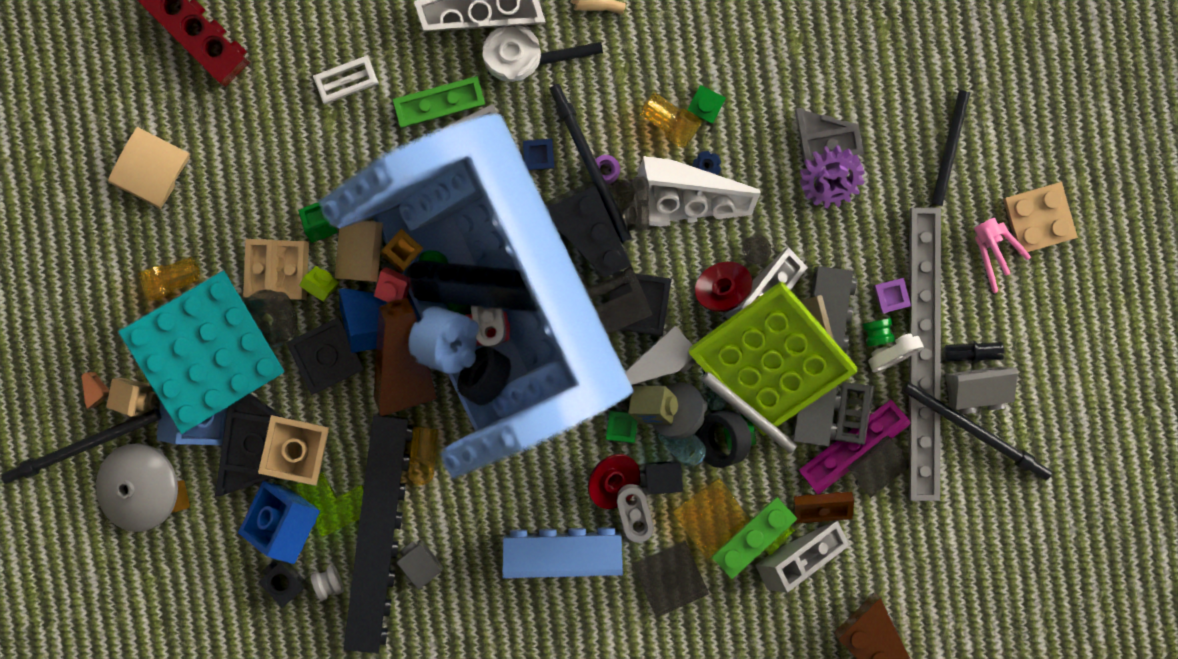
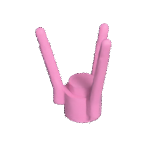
(989, 236)

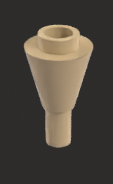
(599, 5)

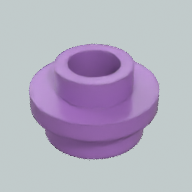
(613, 163)

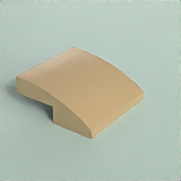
(148, 167)
(359, 251)
(275, 266)

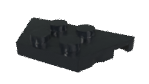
(243, 445)

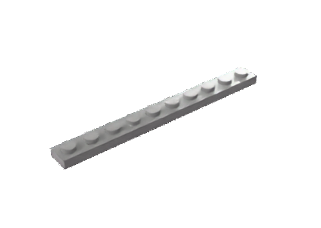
(926, 364)

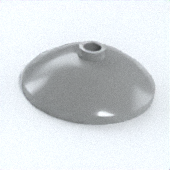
(150, 486)

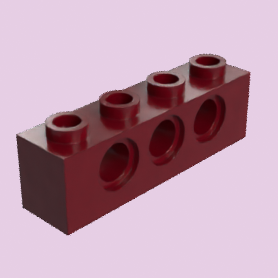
(222, 67)

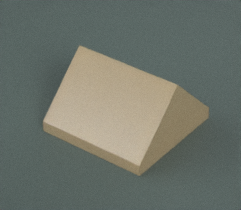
(293, 450)

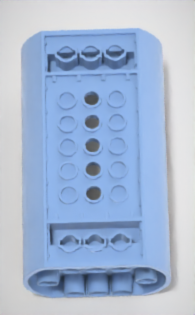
(479, 207)

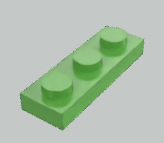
(439, 102)
(754, 537)

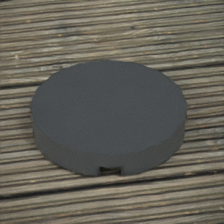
(689, 412)

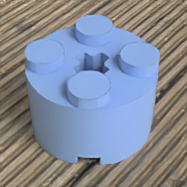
(444, 340)

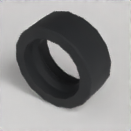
(485, 377)
(738, 432)

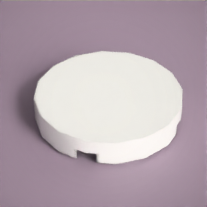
(511, 53)

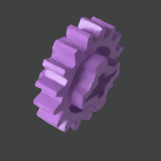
(832, 176)

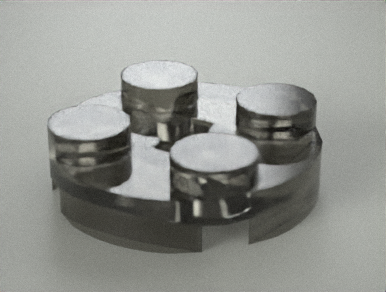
(280, 309)

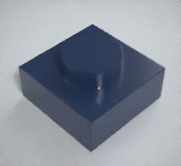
(538, 154)

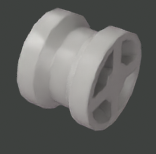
(327, 583)

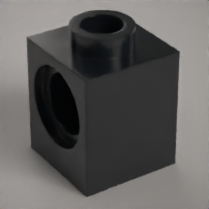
(662, 477)
(295, 582)

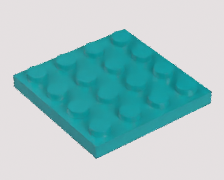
(201, 351)

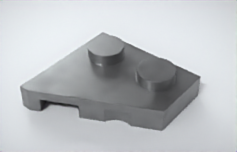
(822, 130)

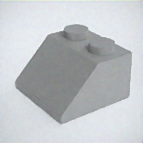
(981, 388)

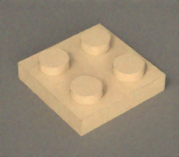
(1040, 217)

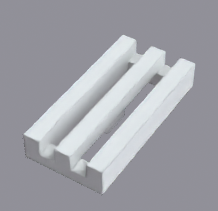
(369, 71)

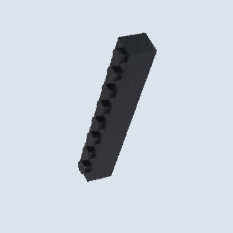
(376, 533)

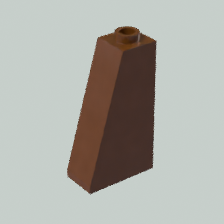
(398, 376)

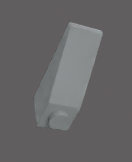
(784, 268)
(662, 359)
(801, 557)

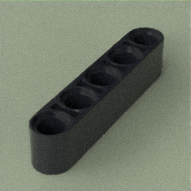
(470, 285)

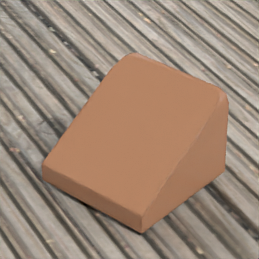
(94, 390)

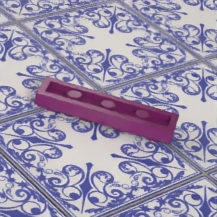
(834, 460)

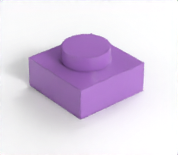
(892, 295)

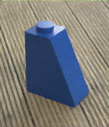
(360, 318)

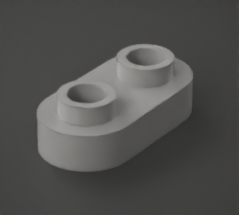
(633, 512)

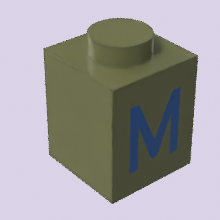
(653, 405)

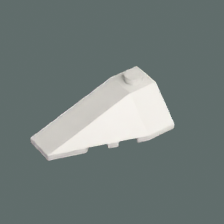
(691, 193)

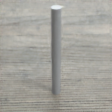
(750, 413)

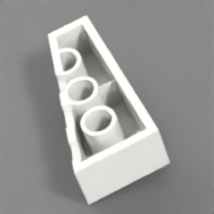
(472, 14)

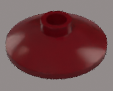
(719, 278)
(622, 471)

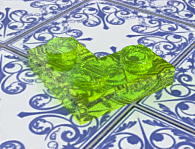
(334, 510)

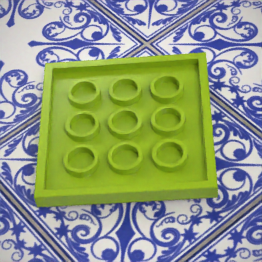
(774, 356)

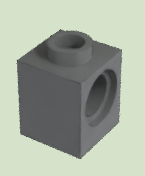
(419, 563)

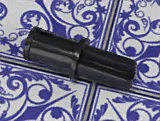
(973, 352)

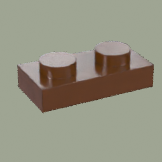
(823, 507)

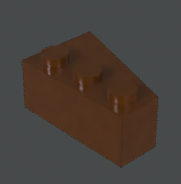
(871, 632)

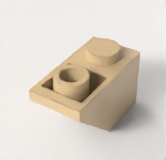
(130, 397)

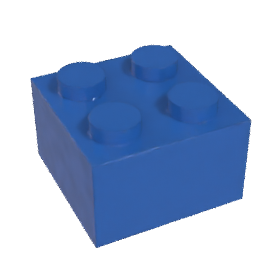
(278, 522)

